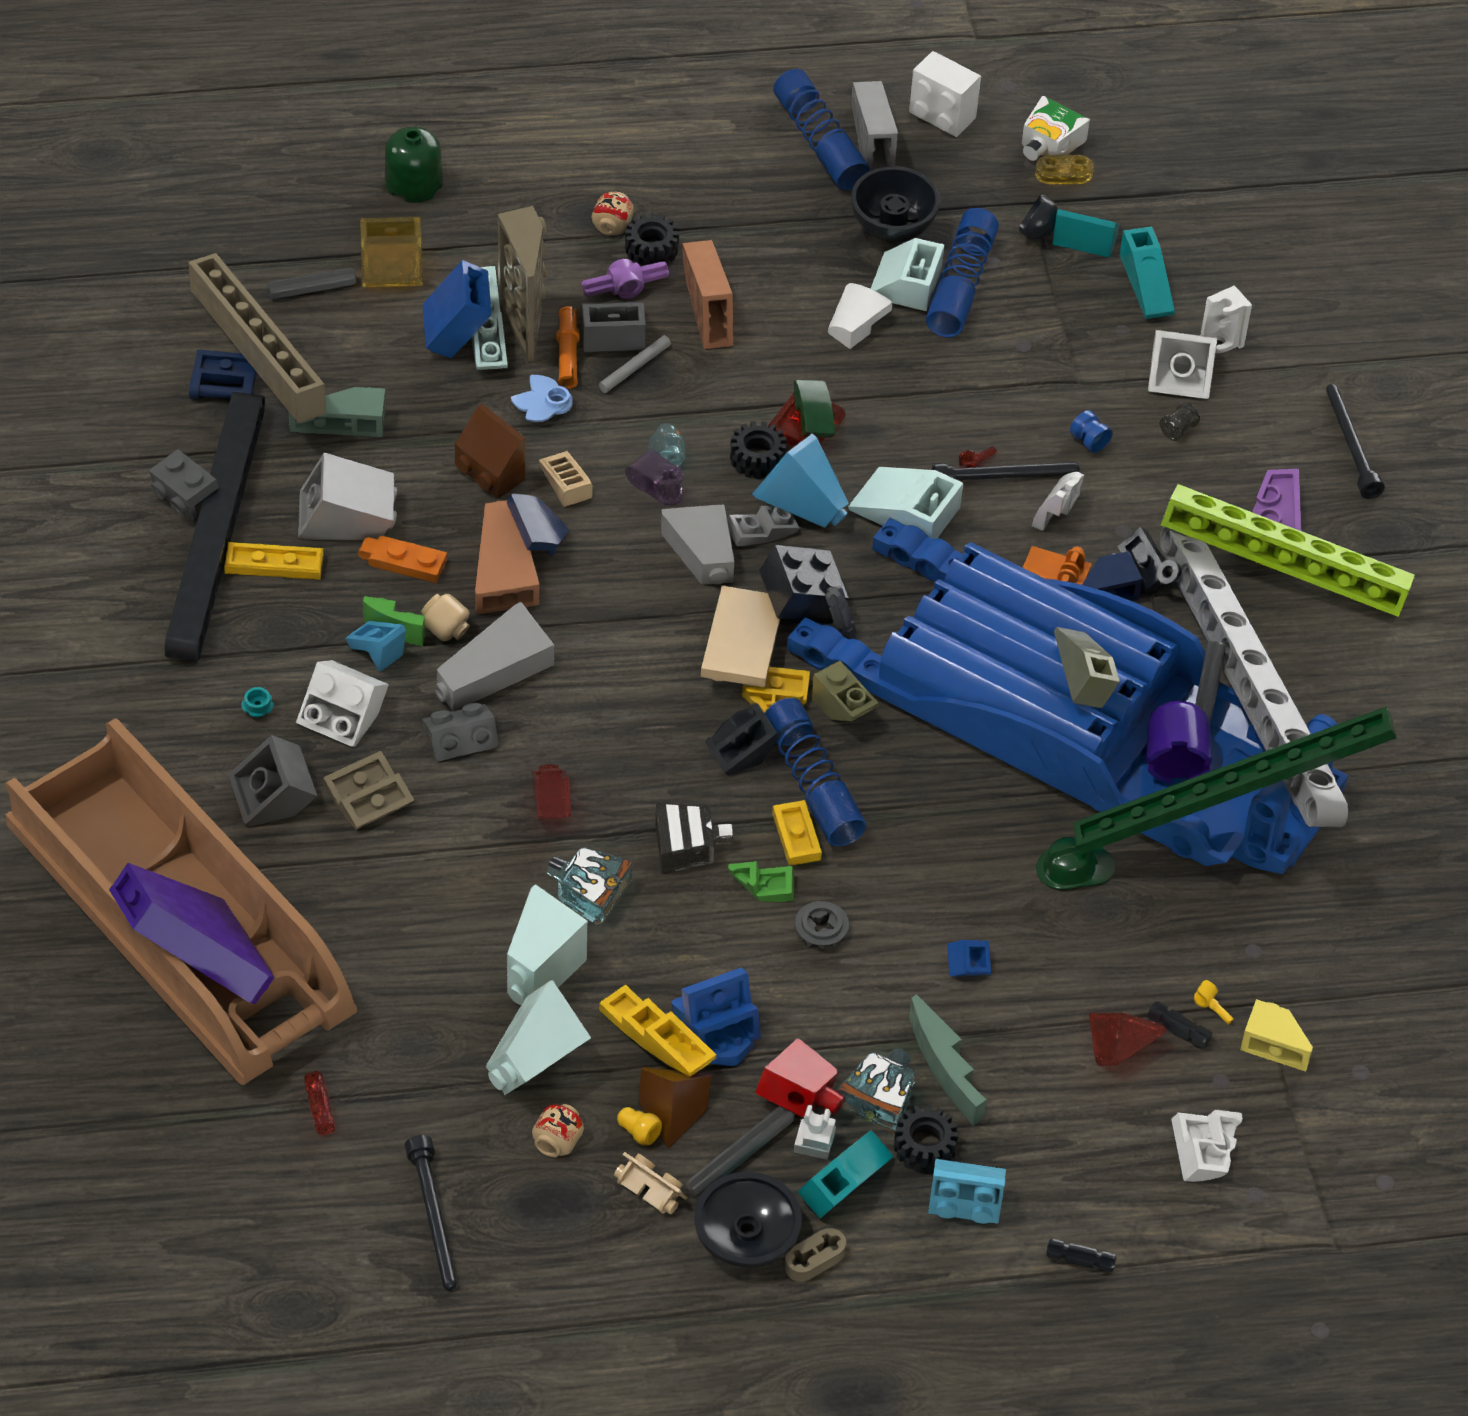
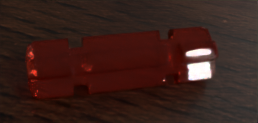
(319, 1103)

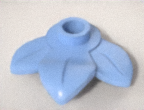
(543, 400)

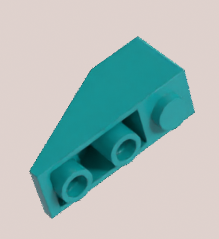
(1147, 272)
(845, 1174)

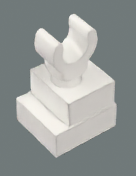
(815, 1134)

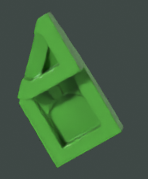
(765, 884)

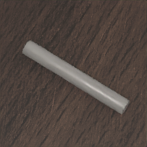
(634, 364)

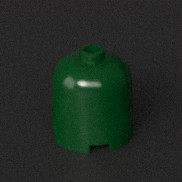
(413, 164)

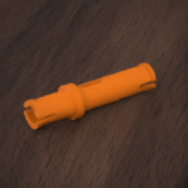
(568, 337)

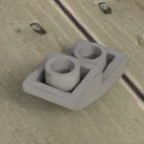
(765, 526)

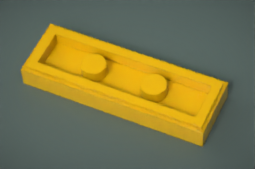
(274, 560)

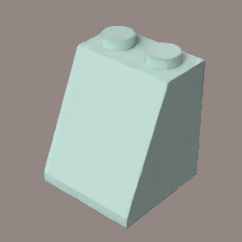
(545, 946)
(535, 1039)

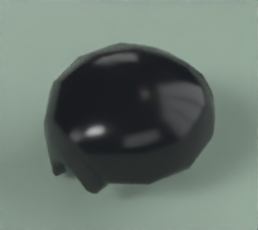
(1040, 219)

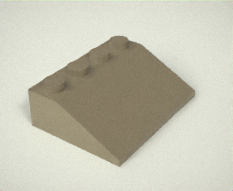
(521, 274)

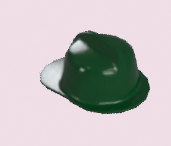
(1067, 868)

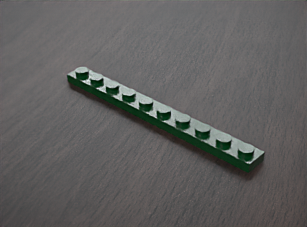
(1234, 780)

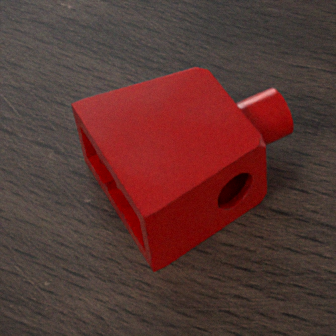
(800, 1079)

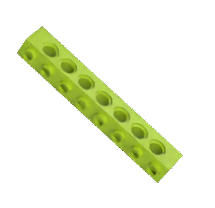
(1287, 550)

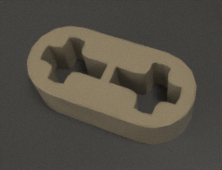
(812, 1252)

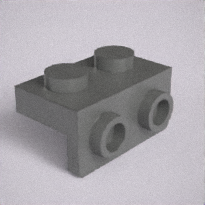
(182, 483)
(461, 731)

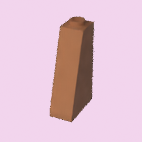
(709, 294)
(504, 565)

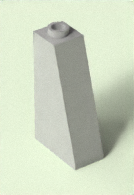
(874, 124)
(495, 659)

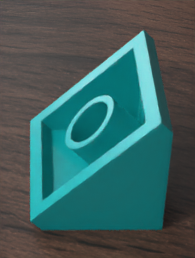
(1085, 233)

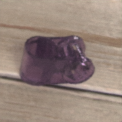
(657, 477)

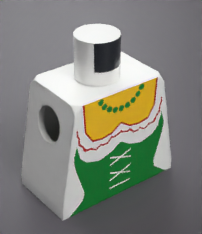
(1053, 130)

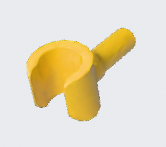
(1205, 998)

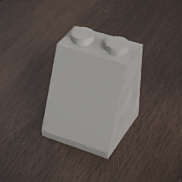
(346, 501)

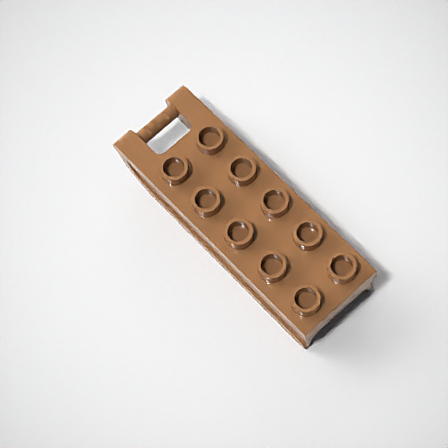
(125, 809)

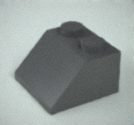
(272, 782)

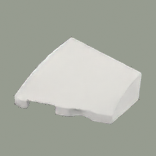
(856, 313)
(1059, 500)
(1205, 1143)

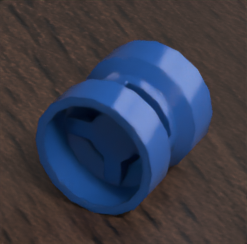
(1088, 428)

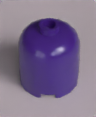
(1178, 742)

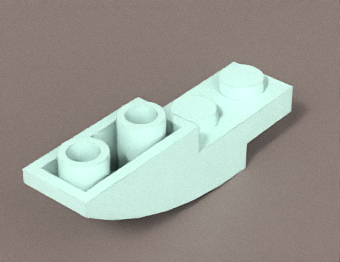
(489, 339)

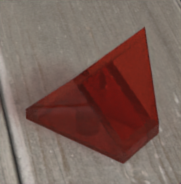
(1120, 1036)

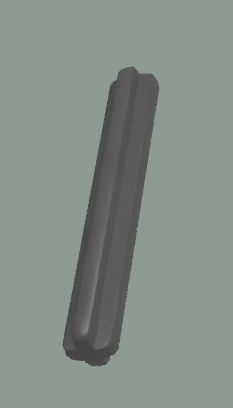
(740, 1150)

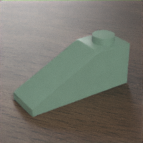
(348, 412)

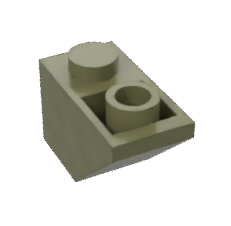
(841, 694)

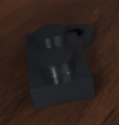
(1150, 561)

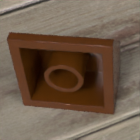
(491, 452)

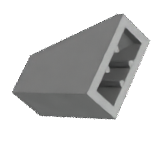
(701, 541)

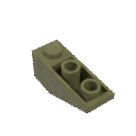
(1087, 667)

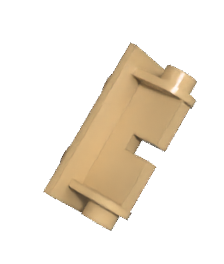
(662, 1190)

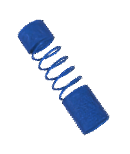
(836, 151)
(953, 295)
(830, 801)

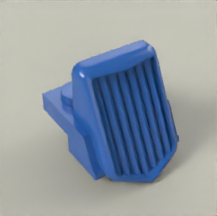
(721, 1015)

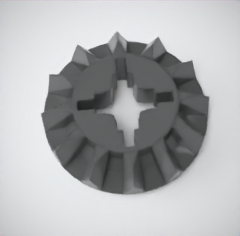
(817, 913)

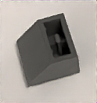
(613, 326)

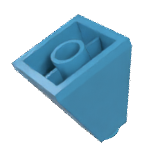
(805, 485)

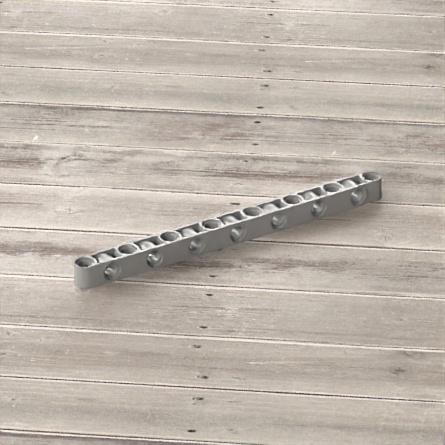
(1252, 673)

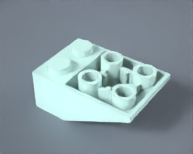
(910, 497)

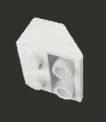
(341, 702)

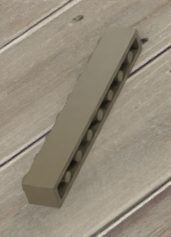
(257, 338)

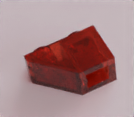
(551, 792)

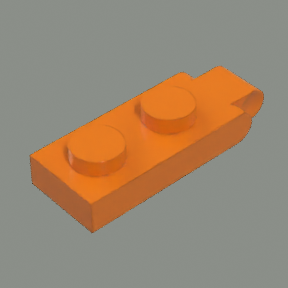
(403, 558)

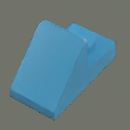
(380, 640)

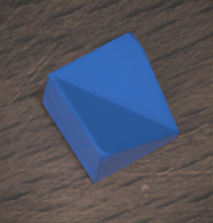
(969, 958)

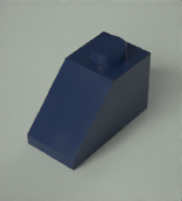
(1116, 575)

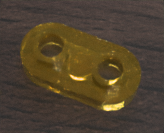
(1064, 169)

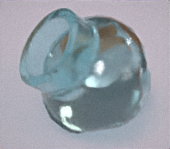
(668, 443)

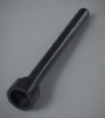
(1009, 471)
(1369, 482)
(421, 1151)

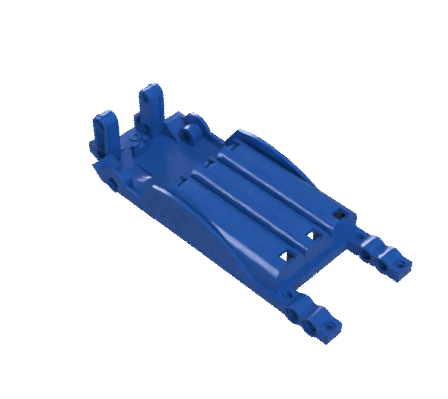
(991, 674)

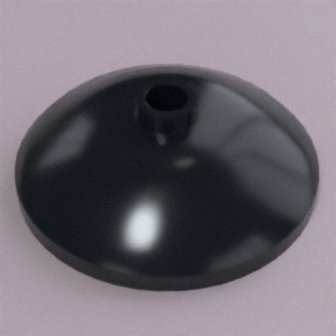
(752, 1204)

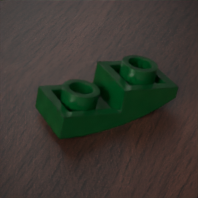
(815, 408)

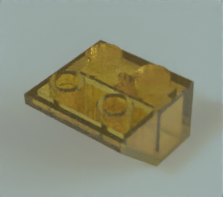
(391, 251)

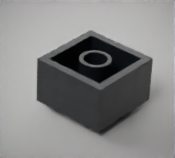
(798, 582)

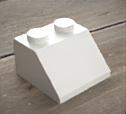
(1182, 364)

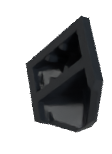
(743, 740)

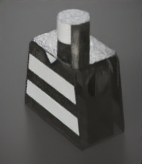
(687, 836)

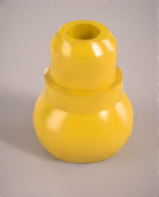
(642, 1126)

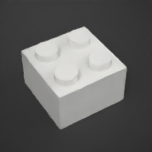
(944, 93)

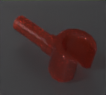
(973, 459)

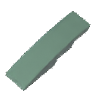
(941, 1051)

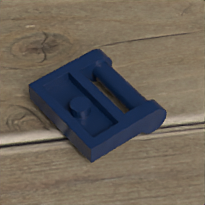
(221, 368)

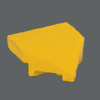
(780, 684)

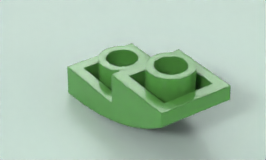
(385, 611)

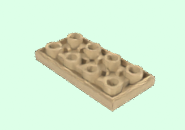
(741, 638)

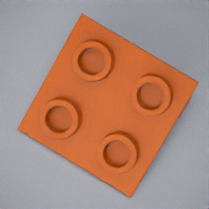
(1058, 567)

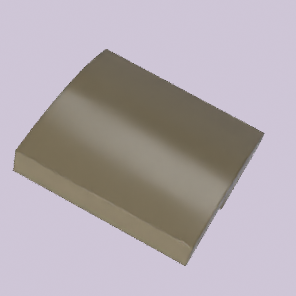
(367, 790)

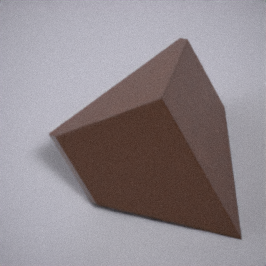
(674, 1099)

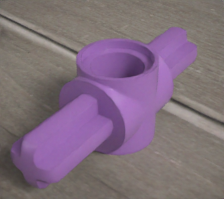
(625, 278)

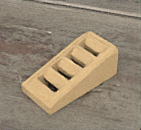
(572, 493)

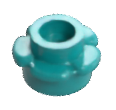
(257, 696)

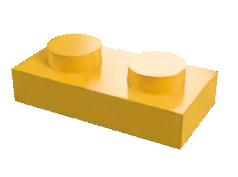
(796, 832)

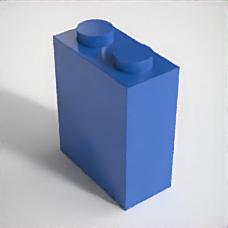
(456, 309)

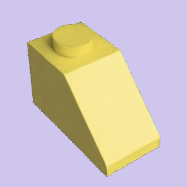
(1276, 1036)

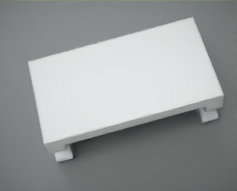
(1227, 318)

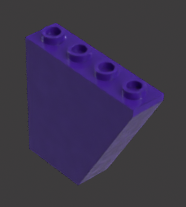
(193, 928)

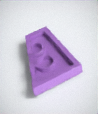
(1280, 497)

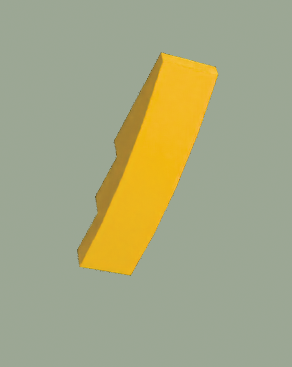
(657, 1032)

